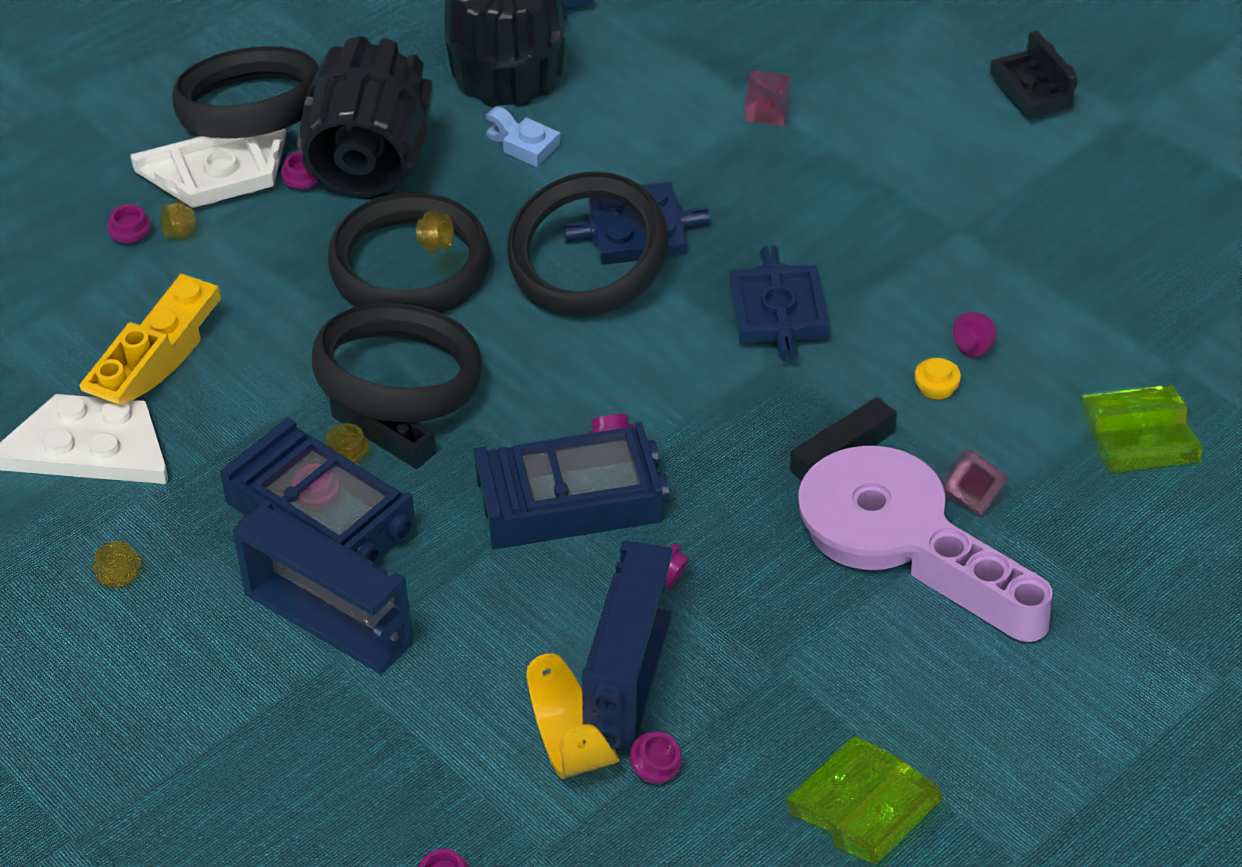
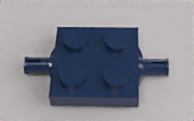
(621, 232)
(778, 303)

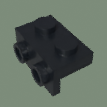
(1036, 78)

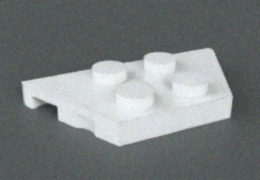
(213, 168)
(86, 440)

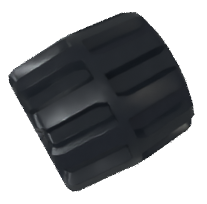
(505, 48)
(365, 118)

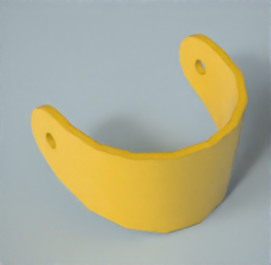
(559, 717)

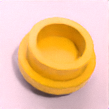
(937, 378)

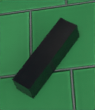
(861, 427)
(404, 440)

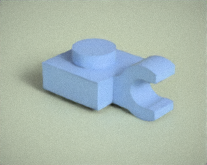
(524, 141)

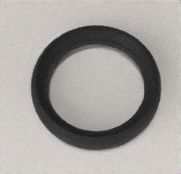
(239, 66)
(400, 209)
(608, 297)
(390, 402)

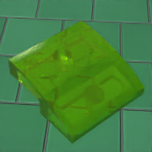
(1141, 428)
(865, 799)

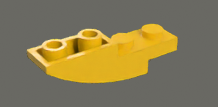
(156, 347)

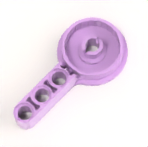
(888, 508)

